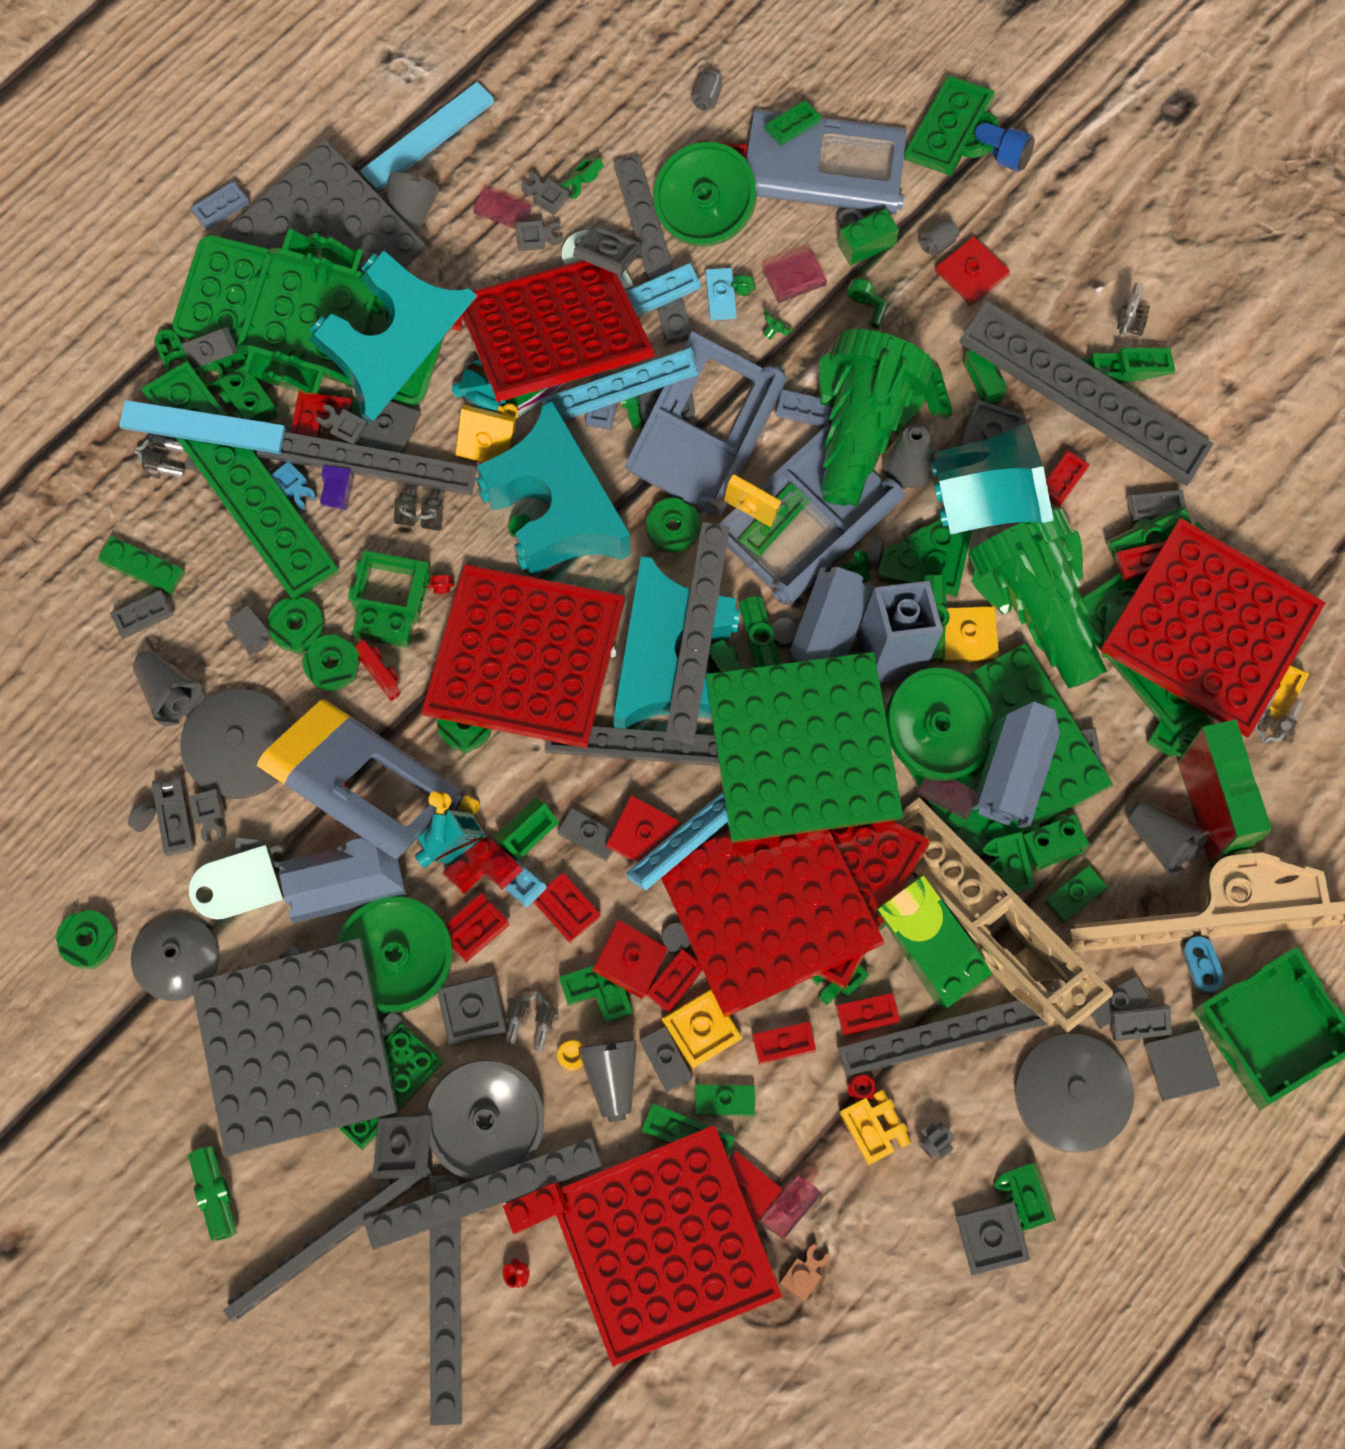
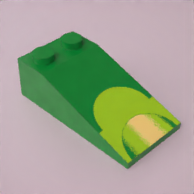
(933, 942)

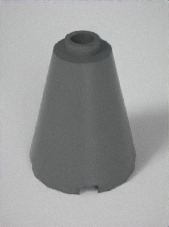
(410, 198)
(909, 458)
(166, 688)
(1167, 835)
(611, 1076)

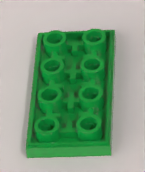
(410, 1068)

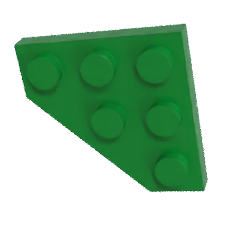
(927, 552)

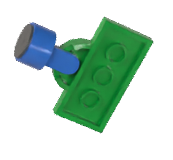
(962, 127)

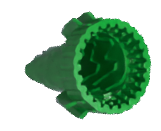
(875, 391)
(1039, 574)

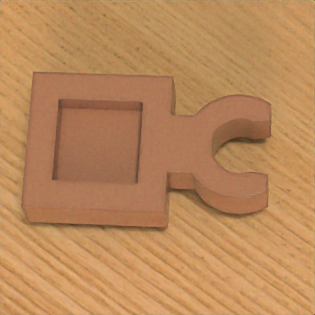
(802, 1276)

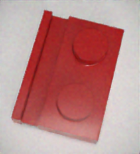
(384, 677)
(566, 908)
(475, 927)

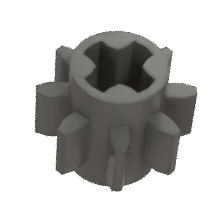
(936, 1140)

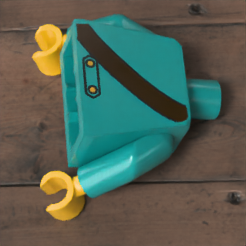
(478, 393)
(450, 831)

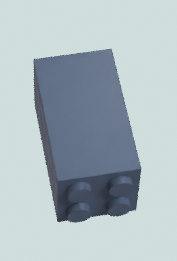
(900, 629)

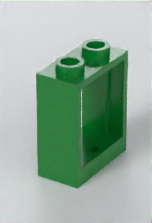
(395, 564)

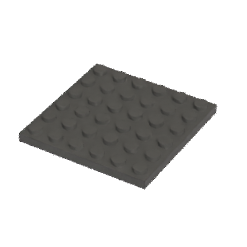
(329, 200)
(294, 1047)

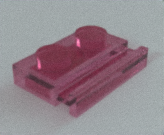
(794, 276)

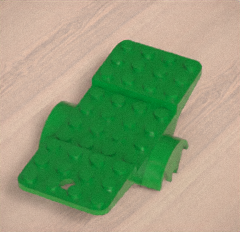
(274, 301)

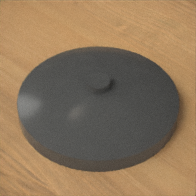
(228, 738)
(1074, 1093)
(484, 1119)

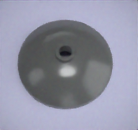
(194, 957)

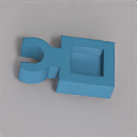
(292, 484)

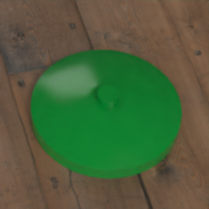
(705, 194)
(939, 724)
(404, 951)

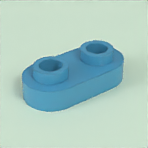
(1203, 966)

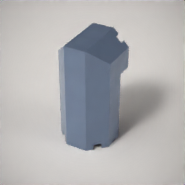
(831, 616)
(1017, 764)
(339, 880)

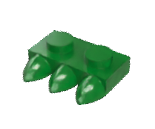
(1175, 745)
(1010, 861)
(1028, 1195)

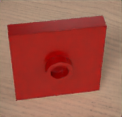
(972, 271)
(640, 830)
(630, 959)
(755, 1186)

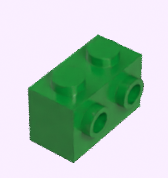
(867, 236)
(246, 397)
(1054, 842)

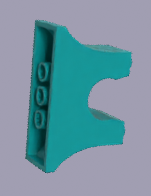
(416, 323)
(554, 470)
(992, 482)
(652, 646)

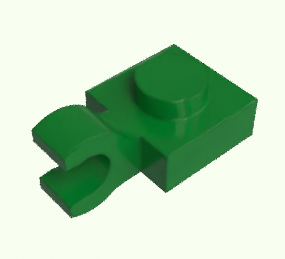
(583, 172)
(833, 990)

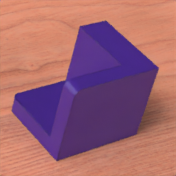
(336, 487)

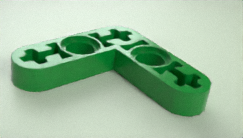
(201, 371)

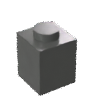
(248, 631)

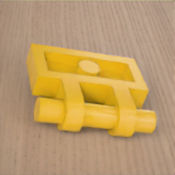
(867, 1131)

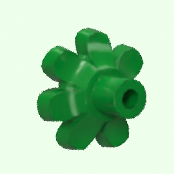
(775, 326)
(859, 565)

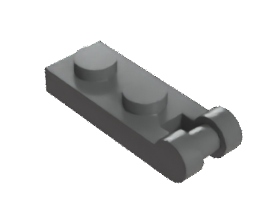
(173, 816)

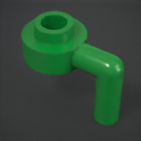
(862, 292)

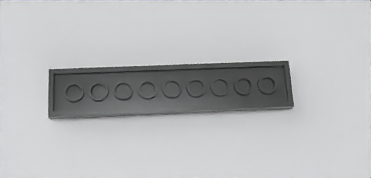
(1086, 393)

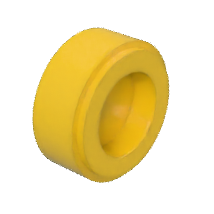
(569, 1055)

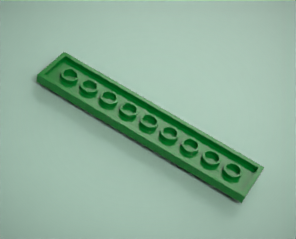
(247, 491)

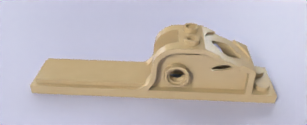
(1236, 898)
(979, 899)

